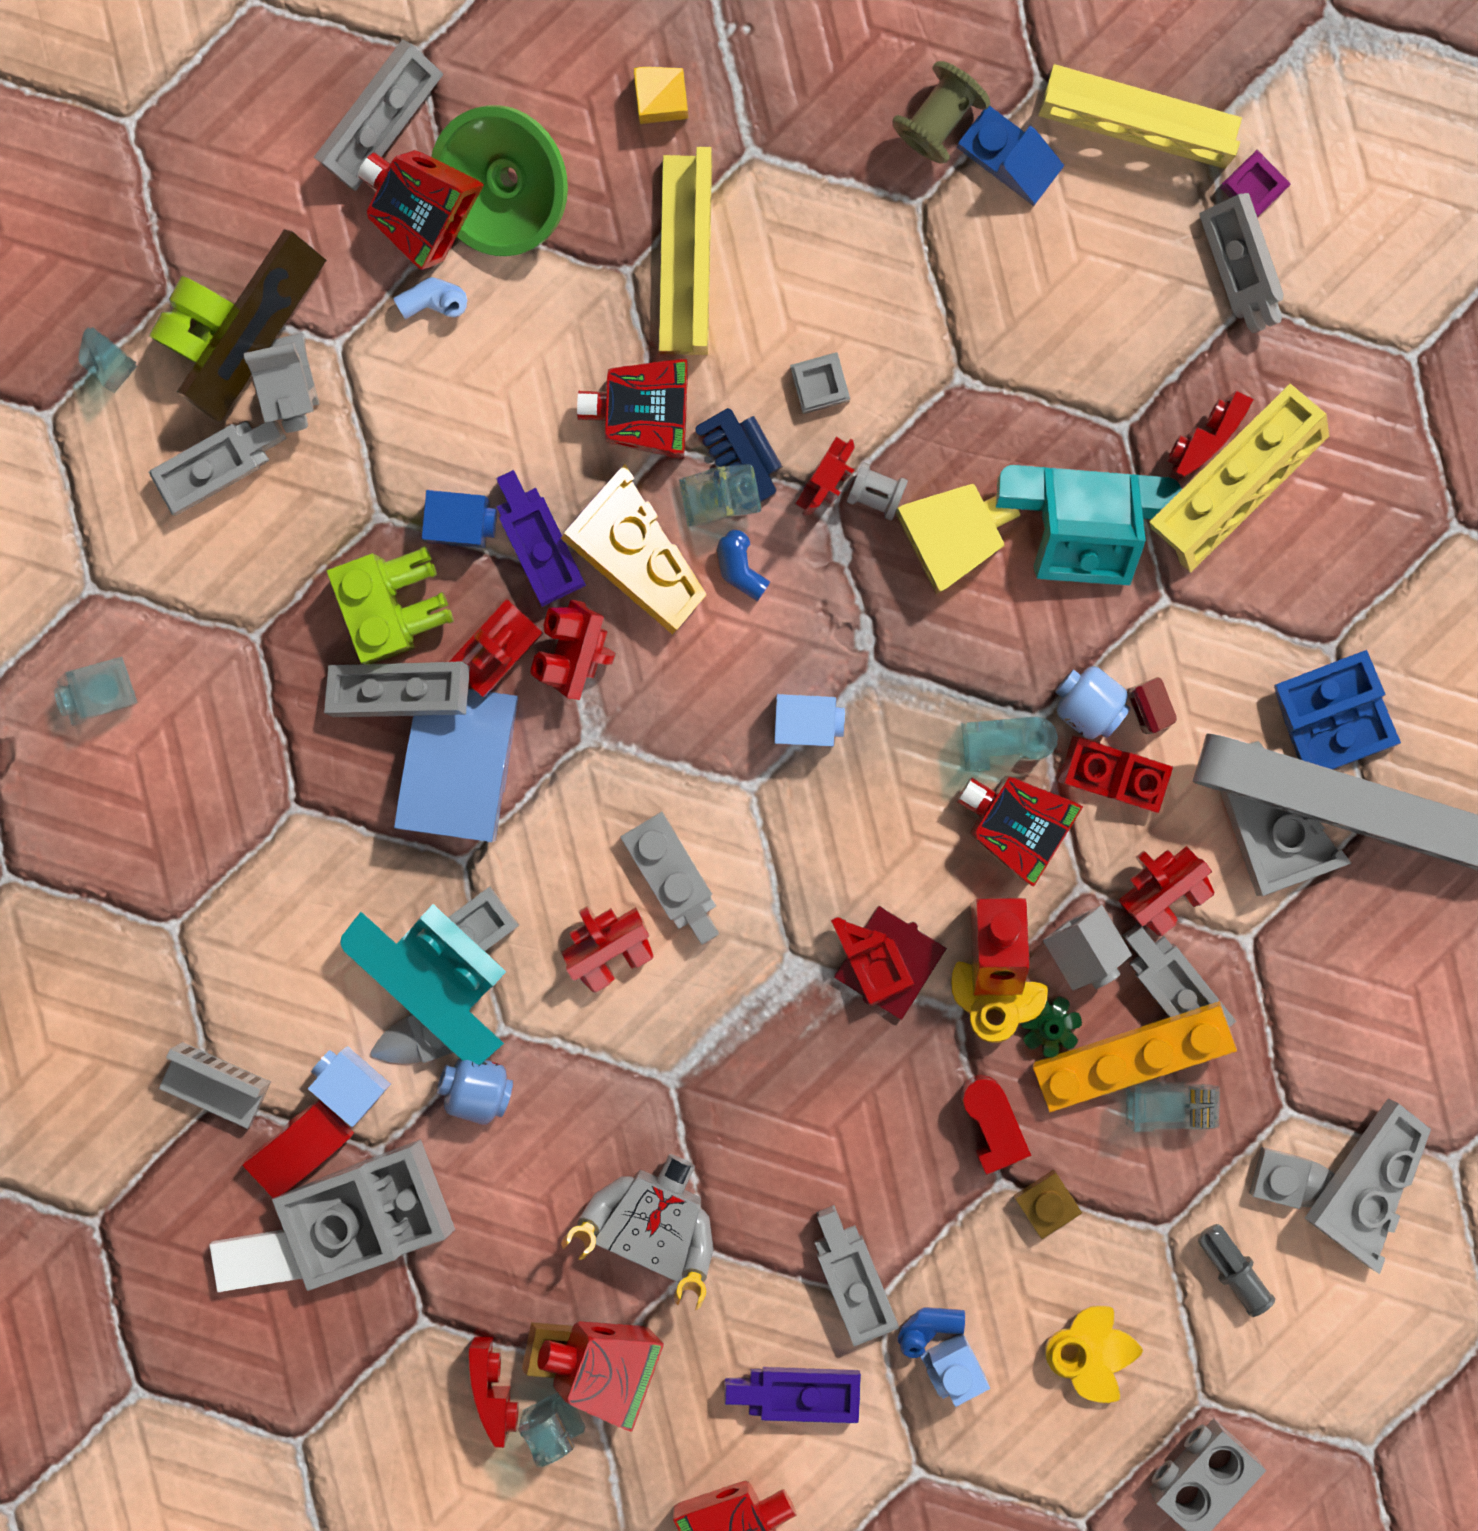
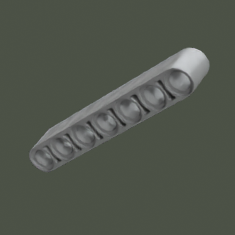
(1338, 799)

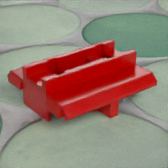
(826, 477)

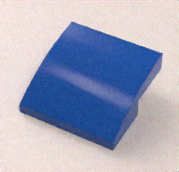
(1337, 713)

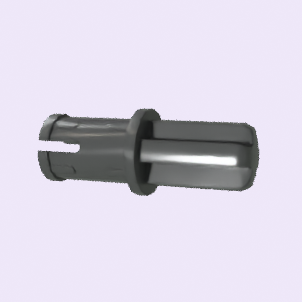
(1236, 1270)

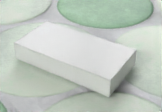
(253, 1261)

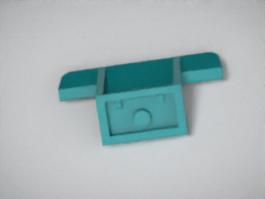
(1088, 518)
(434, 975)

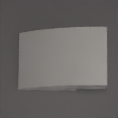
(364, 1215)

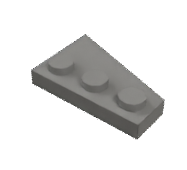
(1279, 844)
(1365, 1191)

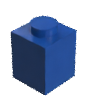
(458, 519)

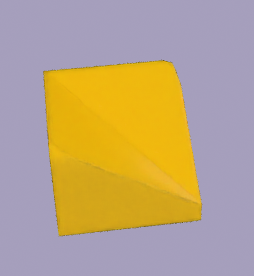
(660, 94)

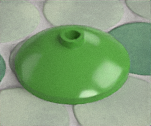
(506, 215)

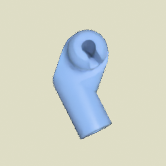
(435, 295)

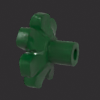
(1061, 1034)

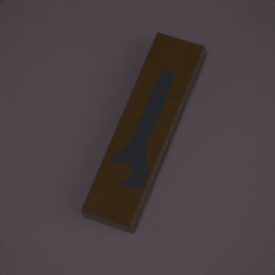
(251, 324)

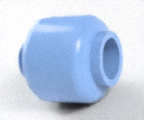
(1092, 702)

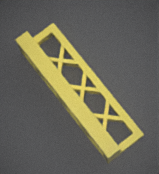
(1141, 117)
(685, 253)
(1241, 476)

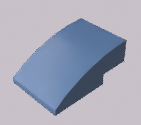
(458, 769)

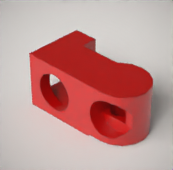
(990, 1107)

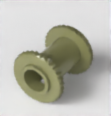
(941, 112)

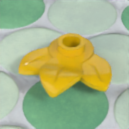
(1014, 1008)
(1098, 1355)

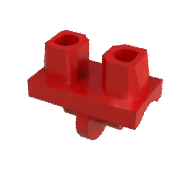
(497, 646)
(577, 650)
(1163, 883)
(602, 940)

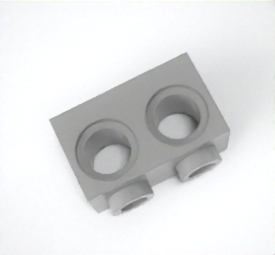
(1217, 1487)

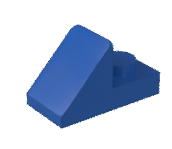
(1011, 155)

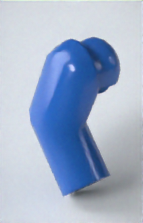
(735, 567)
(925, 1325)

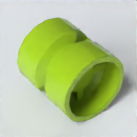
(190, 302)

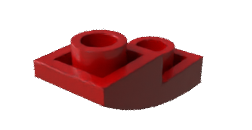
(1201, 445)
(1115, 774)
(297, 1149)
(492, 1402)

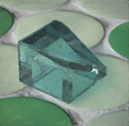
(105, 359)

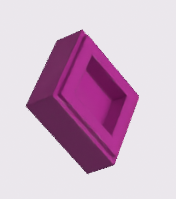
(1258, 179)

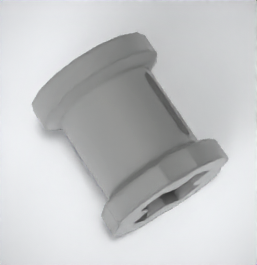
(873, 499)

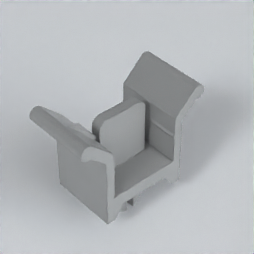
(284, 382)

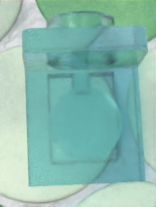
(719, 494)
(94, 691)

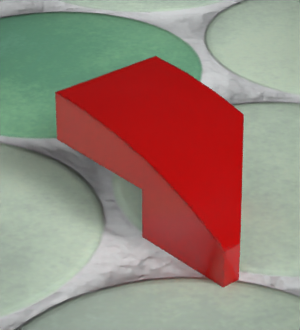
(874, 961)

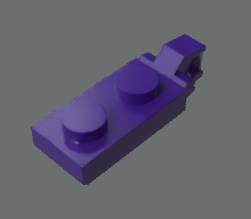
(537, 541)
(798, 1394)

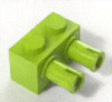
(370, 608)

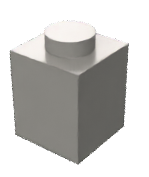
(1088, 949)

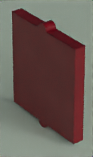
(917, 951)

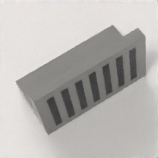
(214, 1084)

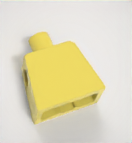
(953, 532)

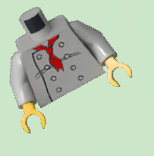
(652, 1225)

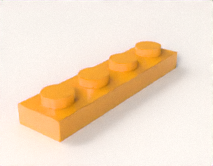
(1134, 1056)

